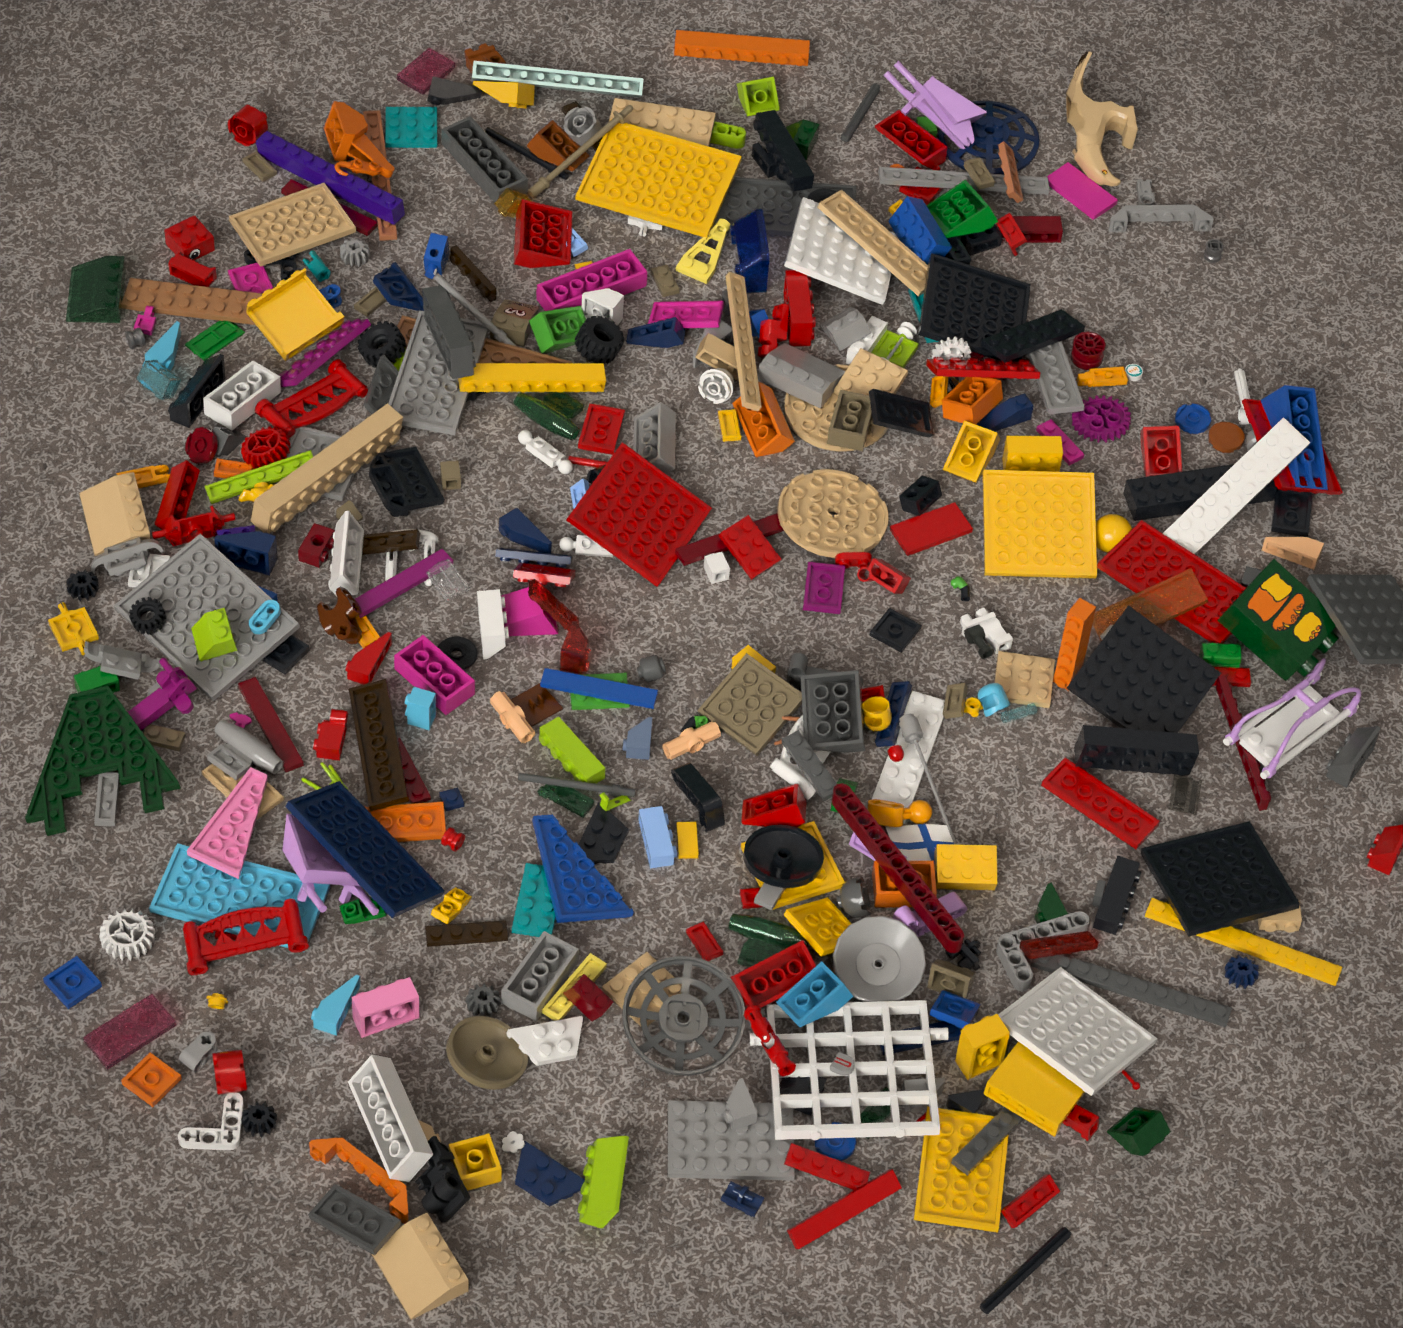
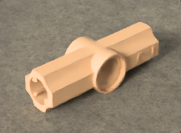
(512, 717)
(691, 740)

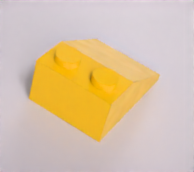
(512, 93)
(971, 451)

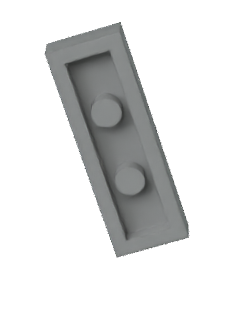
(106, 799)

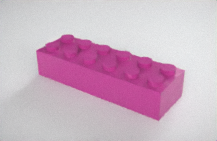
(618, 272)

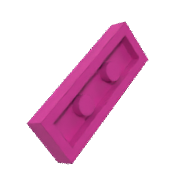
(1071, 452)

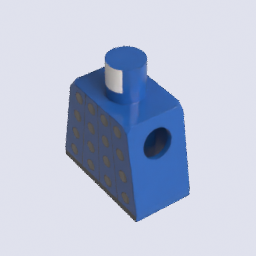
(436, 260)

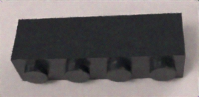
(1116, 895)

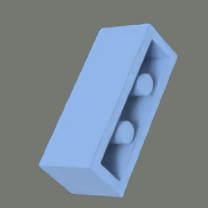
(657, 837)

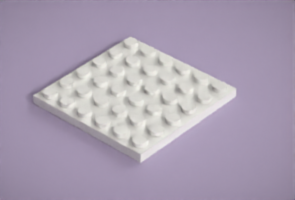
(831, 255)
(1076, 1031)

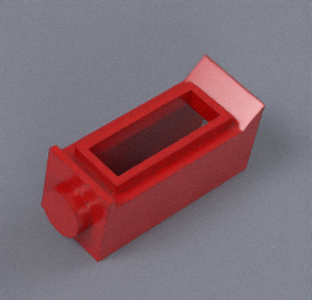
(191, 271)

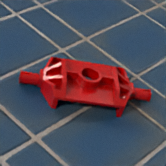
(182, 530)

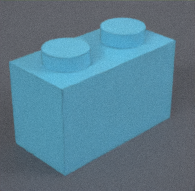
(420, 708)

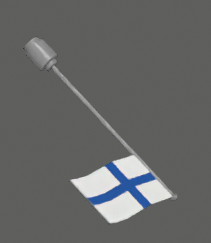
(920, 840)

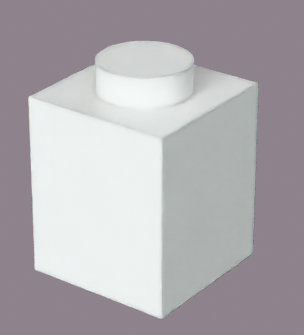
(716, 567)

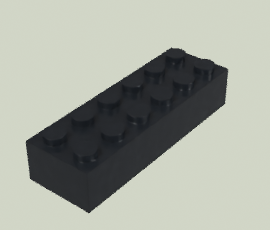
(1136, 750)

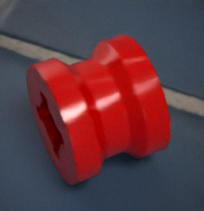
(453, 839)

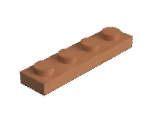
(1010, 172)

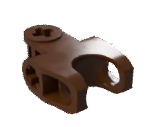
(342, 618)

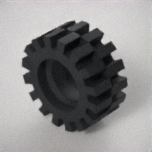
(146, 606)

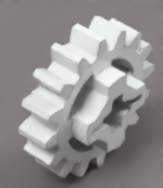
(952, 348)

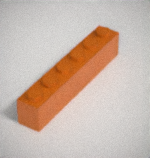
(1074, 642)

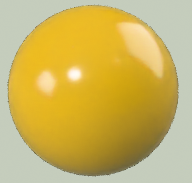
(1110, 531)

